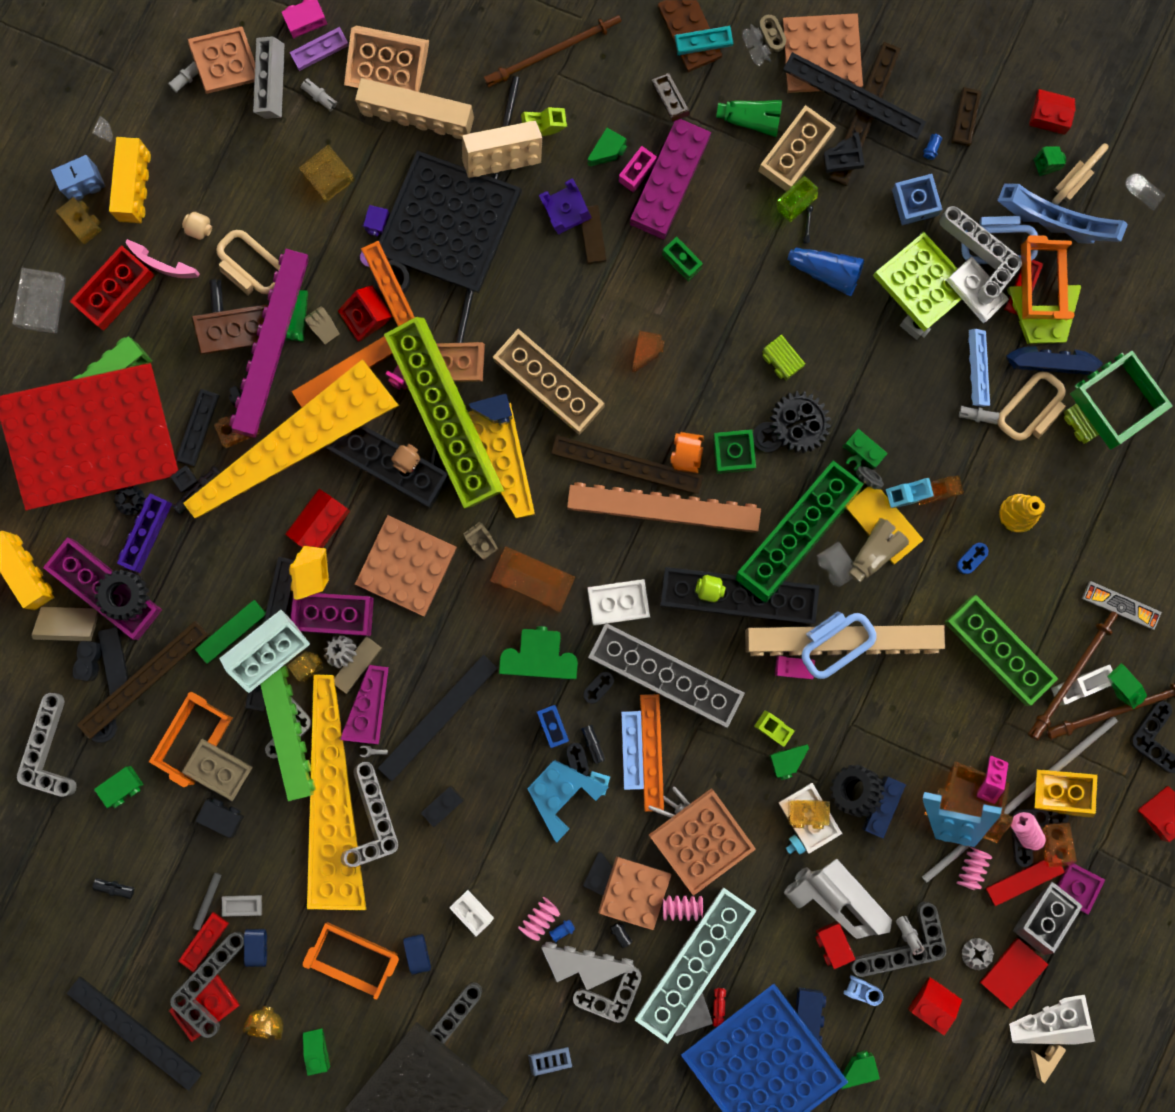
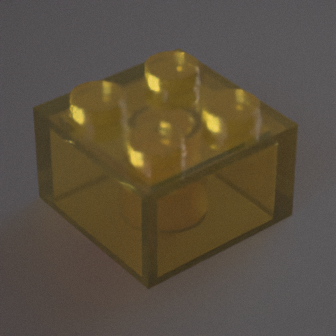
(326, 173)

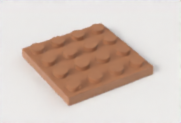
(827, 42)
(406, 565)
(702, 841)

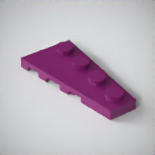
(367, 711)

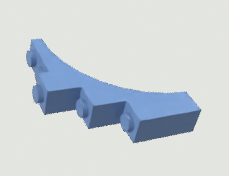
(1059, 219)

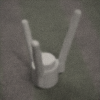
(678, 808)

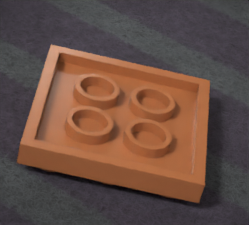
(223, 59)
(634, 893)

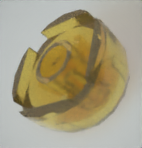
(264, 1023)

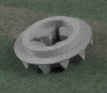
(980, 945)

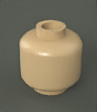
(197, 225)

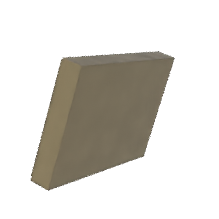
(65, 624)
(217, 769)

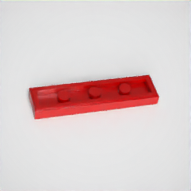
(1022, 881)

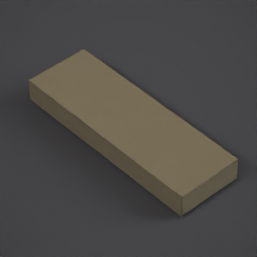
(365, 655)

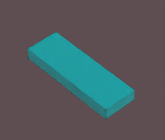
(703, 40)

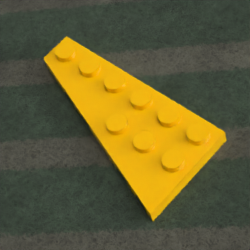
(506, 457)

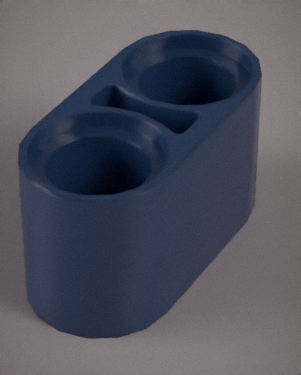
(255, 948)
(417, 954)

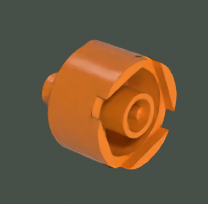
(688, 452)

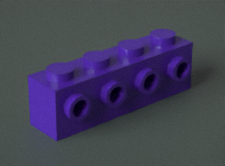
(144, 533)

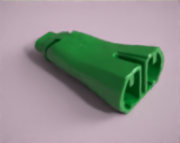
(755, 115)

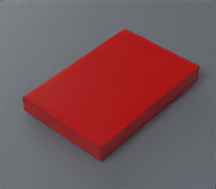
(1014, 973)
(215, 999)

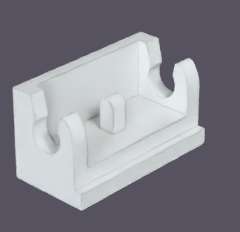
(471, 913)

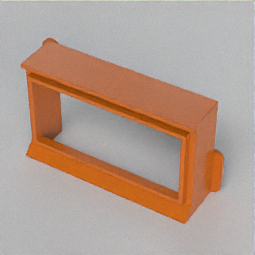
(1042, 243)
(175, 727)
(311, 962)

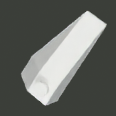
(1060, 1024)

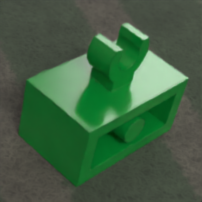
(864, 451)

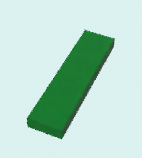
(231, 632)

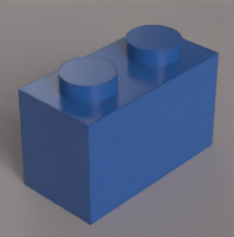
(553, 726)

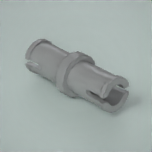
(184, 77)
(319, 94)
(978, 415)
(910, 935)

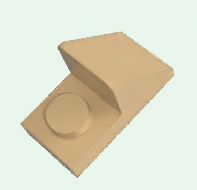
(1046, 1065)

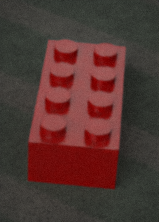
(112, 288)

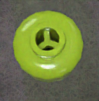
(710, 588)

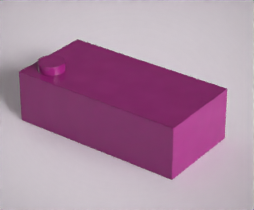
(333, 614)

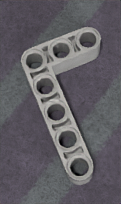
(984, 251)
(42, 750)
(374, 819)

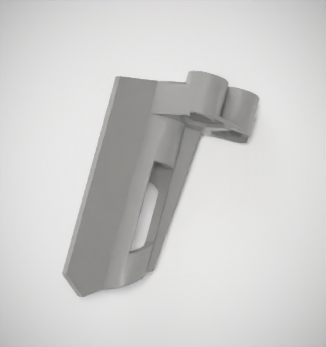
(837, 888)

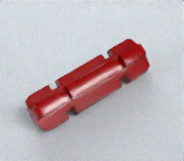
(719, 1006)

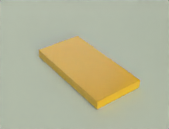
(874, 504)

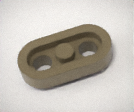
(772, 34)

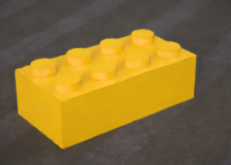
(129, 180)
(21, 573)

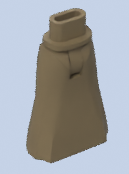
(877, 550)

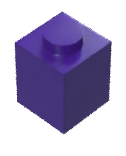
(375, 220)

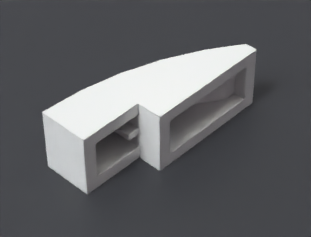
(1086, 684)

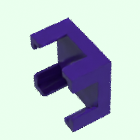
(566, 207)

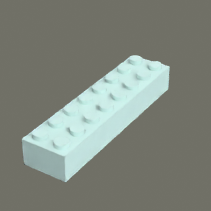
(695, 965)

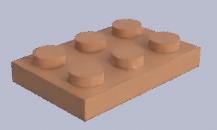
(464, 360)

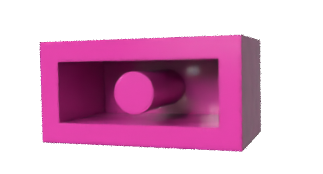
(304, 17)
(637, 169)

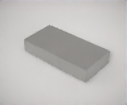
(242, 905)

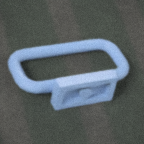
(1002, 224)
(828, 629)

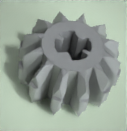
(340, 651)

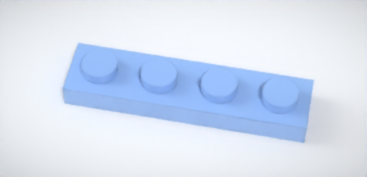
(979, 368)
(632, 750)

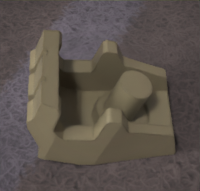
(322, 325)
(480, 540)

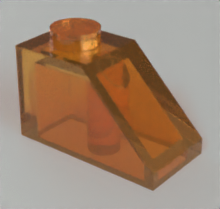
(647, 349)
(944, 489)

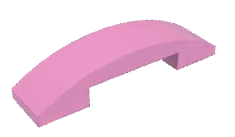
(180, 271)

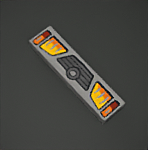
(1121, 605)

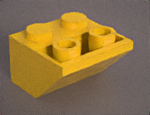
(309, 572)

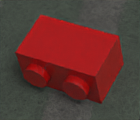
(835, 945)

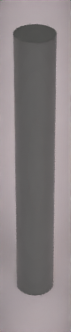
(207, 901)

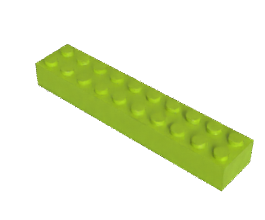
(443, 412)

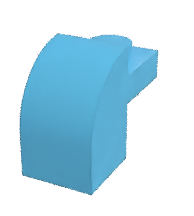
(909, 493)

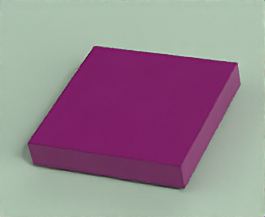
(1081, 886)

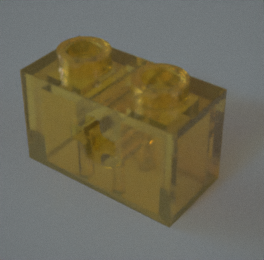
(84, 230)
(305, 666)
(820, 812)

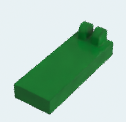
(297, 324)

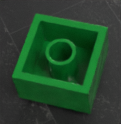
(734, 451)

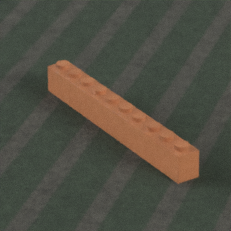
(665, 509)

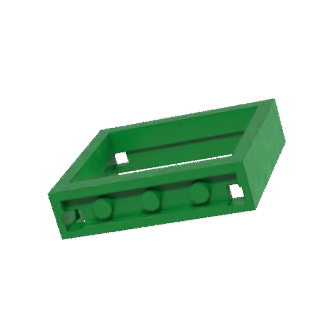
(1143, 381)

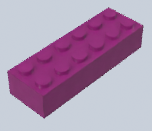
(670, 178)
(82, 572)

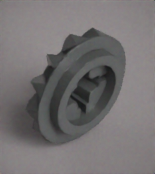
(869, 477)

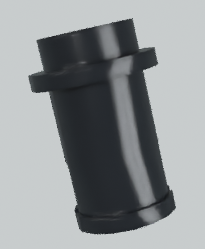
(620, 934)

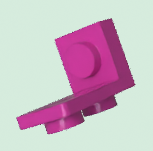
(396, 379)
(792, 668)
(994, 781)

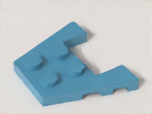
(555, 789)
(958, 827)

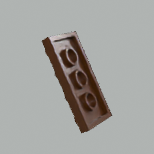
(687, 17)
(228, 329)

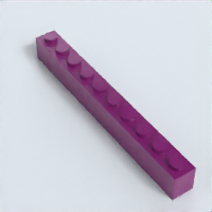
(270, 343)

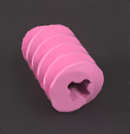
(1028, 831)
(974, 869)
(682, 908)
(540, 920)

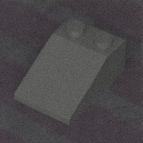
(1048, 919)

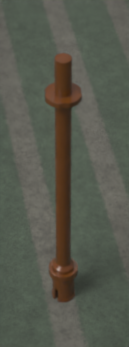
(504, 73)
(1043, 721)
(1067, 727)

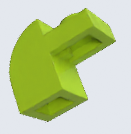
(548, 121)
(774, 728)

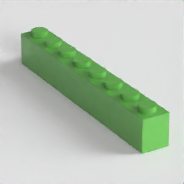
(286, 735)

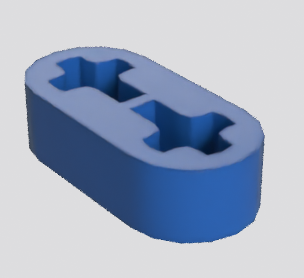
(975, 561)

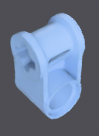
(860, 989)

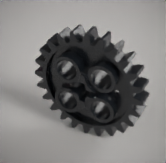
(793, 406)

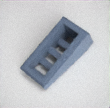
(533, 1066)

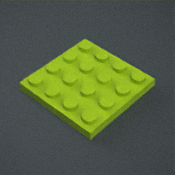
(919, 281)

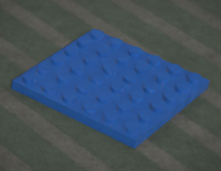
(764, 1060)

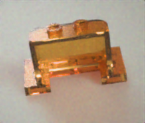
(532, 578)
(961, 797)

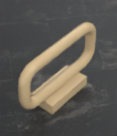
(1077, 177)
(238, 274)
(1045, 418)

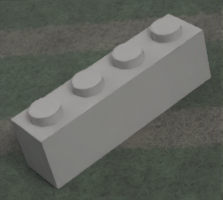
(268, 77)

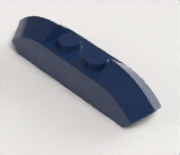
(1030, 359)

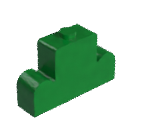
(539, 656)

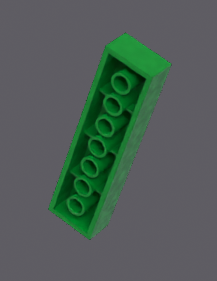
(799, 531)

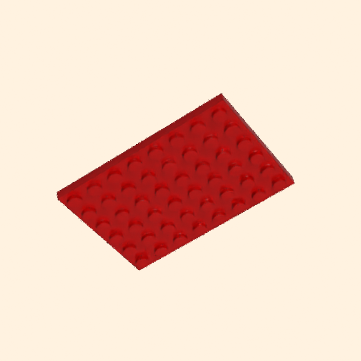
(87, 436)

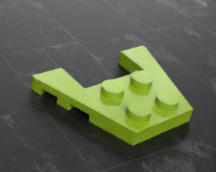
(1045, 330)

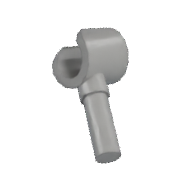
(373, 751)

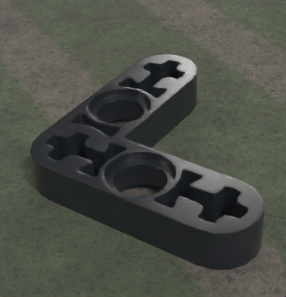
(1148, 736)
(1018, 852)

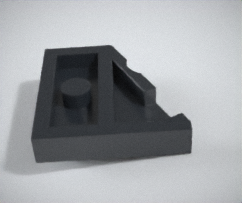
(845, 155)
(599, 875)

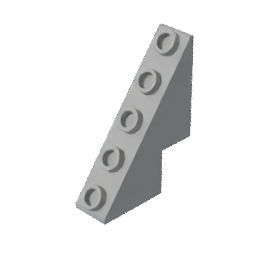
(592, 968)

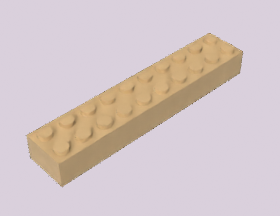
(888, 639)

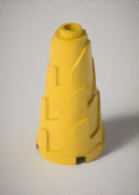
(1021, 512)

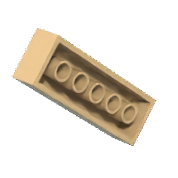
(414, 108)
(548, 381)

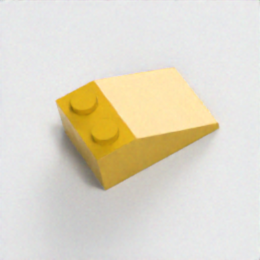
(1066, 793)

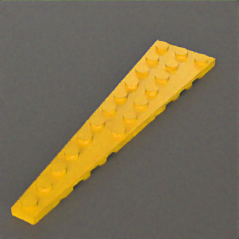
(332, 414)
(331, 811)

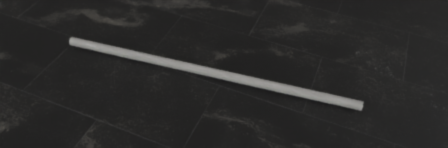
(1026, 793)

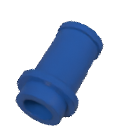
(930, 151)
(562, 930)

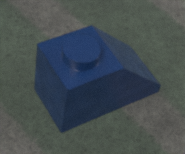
(493, 409)

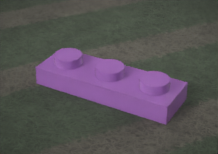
(319, 48)

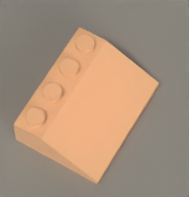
(385, 58)

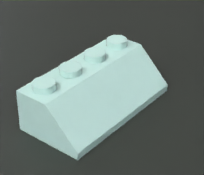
(264, 651)

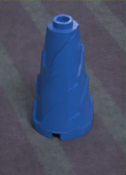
(833, 269)

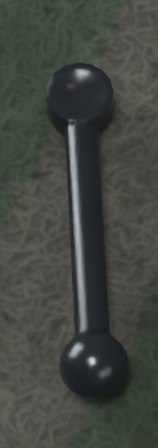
(806, 239)

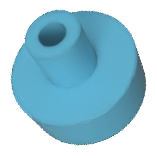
(795, 845)

